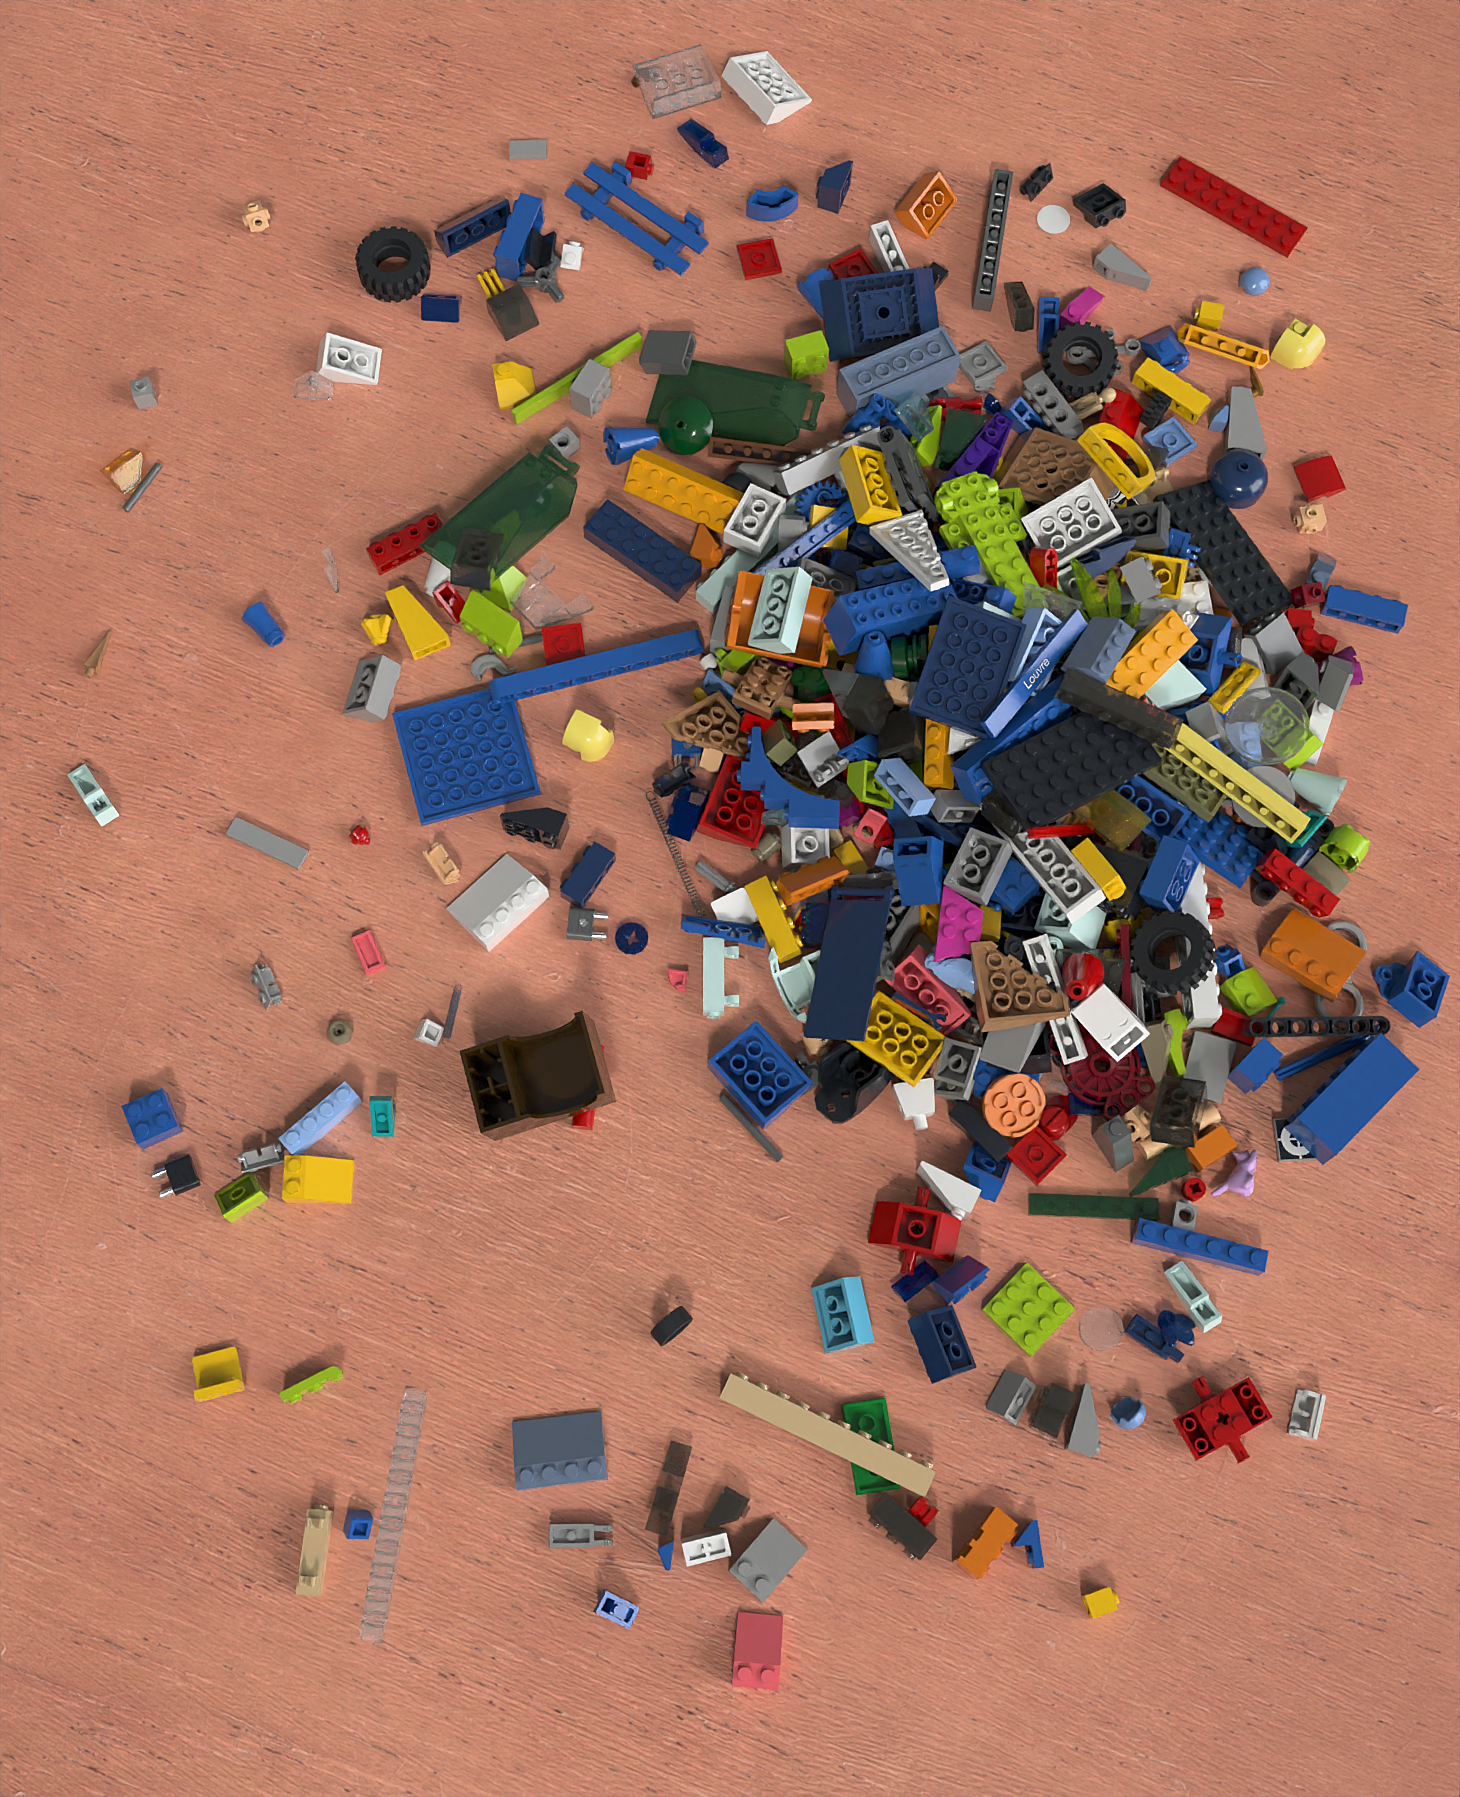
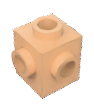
(255, 216)
(1310, 518)
(1138, 1122)

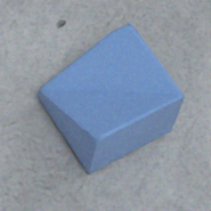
(1218, 419)

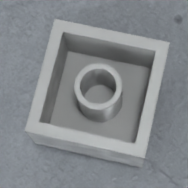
(590, 388)

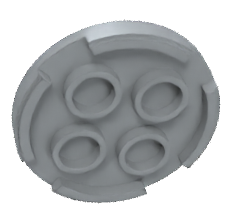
(1274, 780)

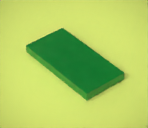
(873, 1419)

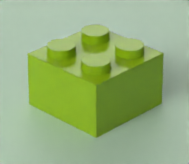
(806, 355)

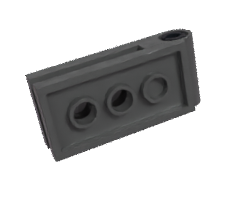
(901, 455)

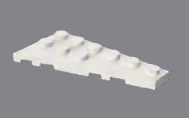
(913, 547)

